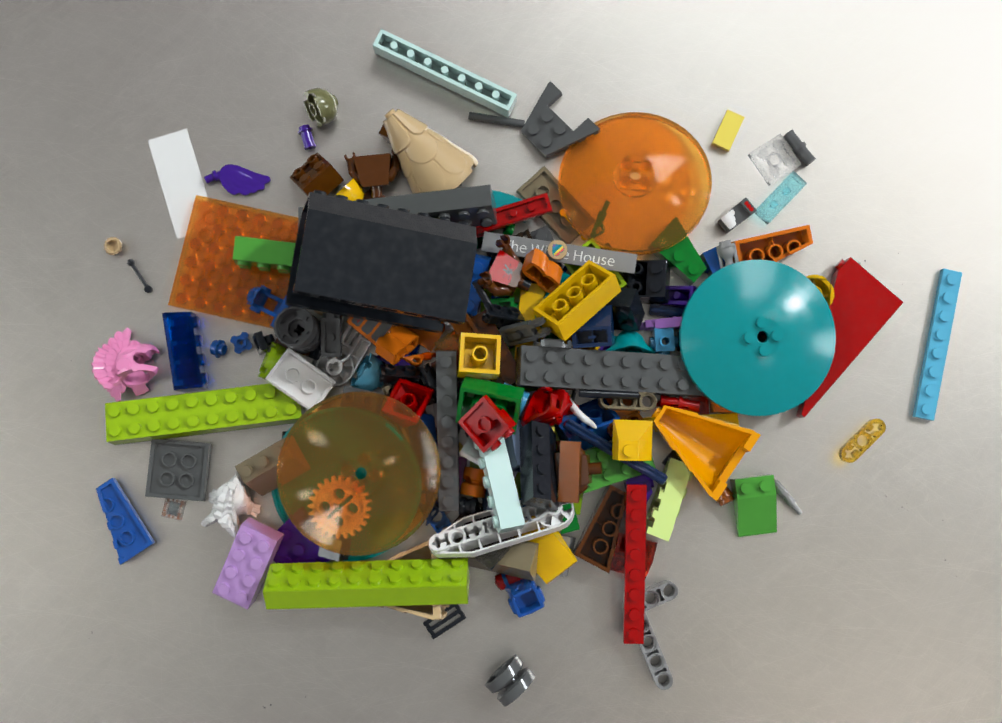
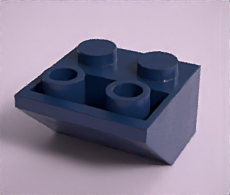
(596, 331)

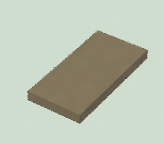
(543, 183)

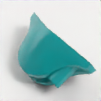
(630, 342)

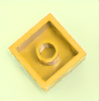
(479, 356)

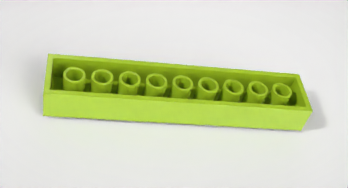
(199, 413)
(367, 583)

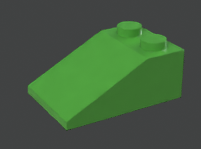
(755, 505)

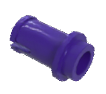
(307, 137)

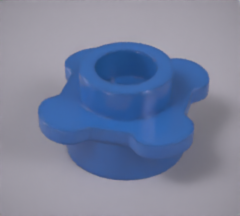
(247, 345)

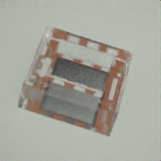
(174, 509)

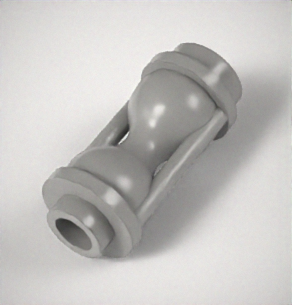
(727, 251)

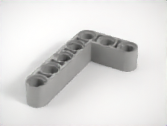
(654, 649)

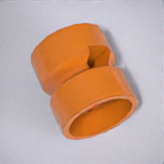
(473, 482)

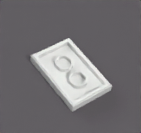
(300, 379)

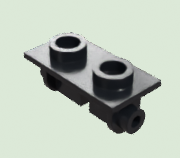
(496, 313)
(391, 373)

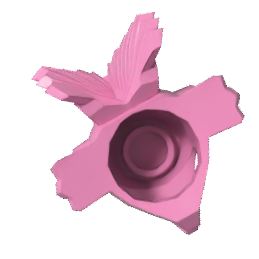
(122, 365)

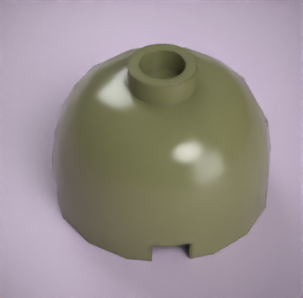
(320, 106)

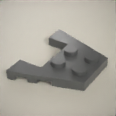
(549, 131)

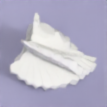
(229, 503)

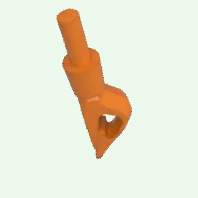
(419, 358)

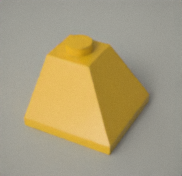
(632, 440)

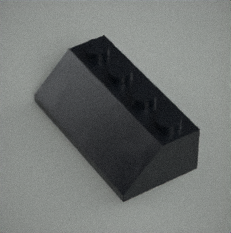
(538, 466)

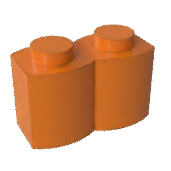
(542, 270)
(396, 344)

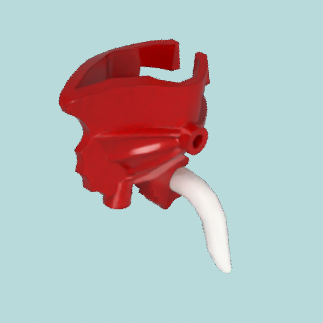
(551, 407)

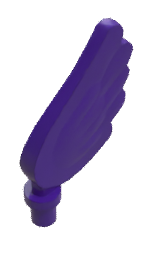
(238, 179)

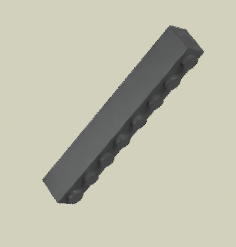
(448, 429)

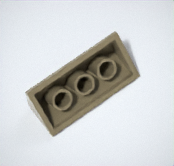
(517, 562)

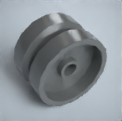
(510, 680)

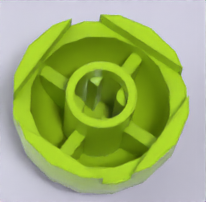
(271, 359)

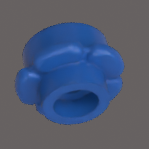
(218, 348)

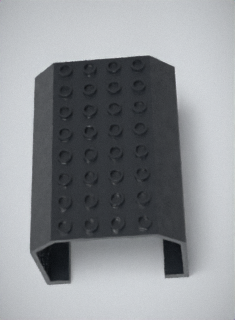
(381, 263)

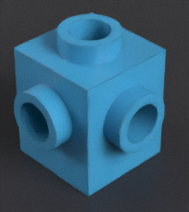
(667, 336)

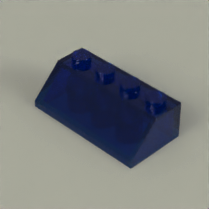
(185, 351)

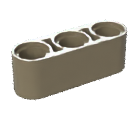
(636, 405)

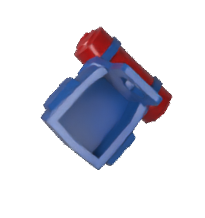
(523, 594)

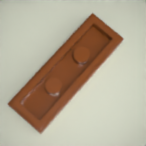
(569, 471)

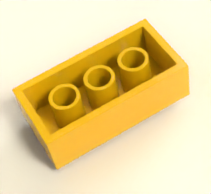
(577, 299)

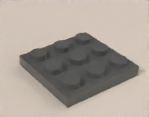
(178, 469)

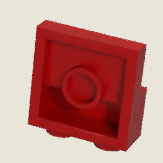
(487, 424)

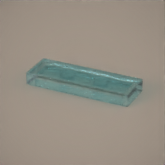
(780, 197)

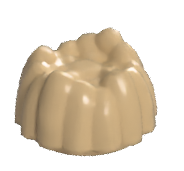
(113, 246)

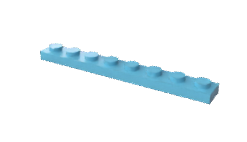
(937, 344)

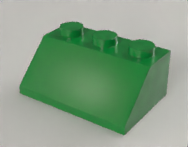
(502, 395)

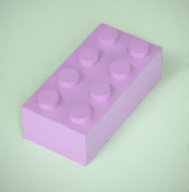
(248, 563)

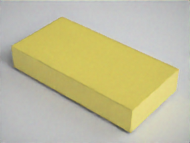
(727, 130)

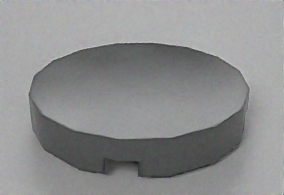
(558, 343)

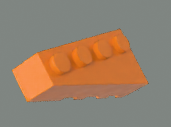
(774, 245)

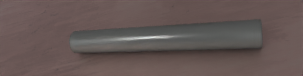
(496, 119)

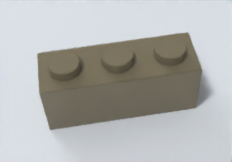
(261, 469)

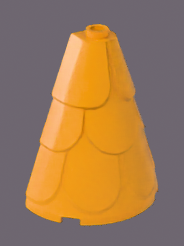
(704, 445)

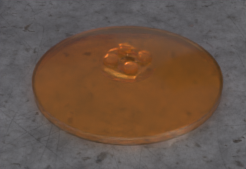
(643, 212)
(321, 465)

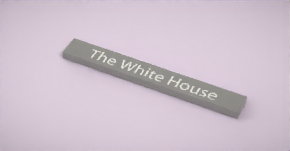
(576, 254)

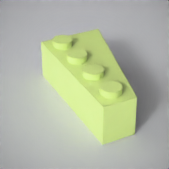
(667, 500)

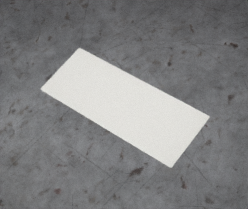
(178, 176)

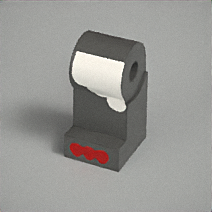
(737, 215)

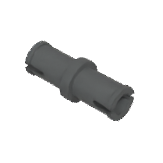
(799, 147)

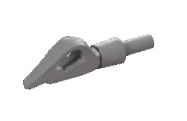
(782, 492)

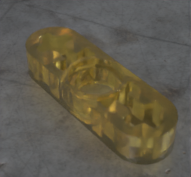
(855, 453)

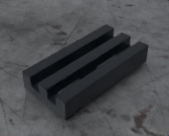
(430, 628)

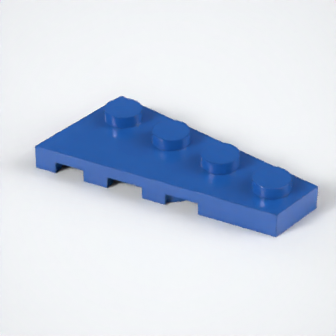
(125, 525)

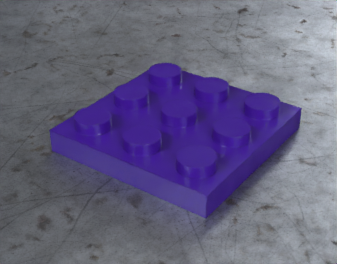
(296, 547)

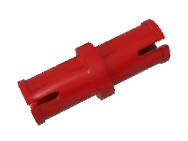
(680, 403)

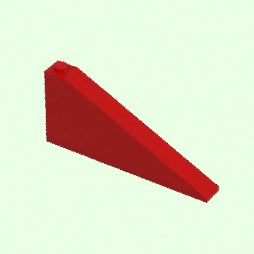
(858, 312)

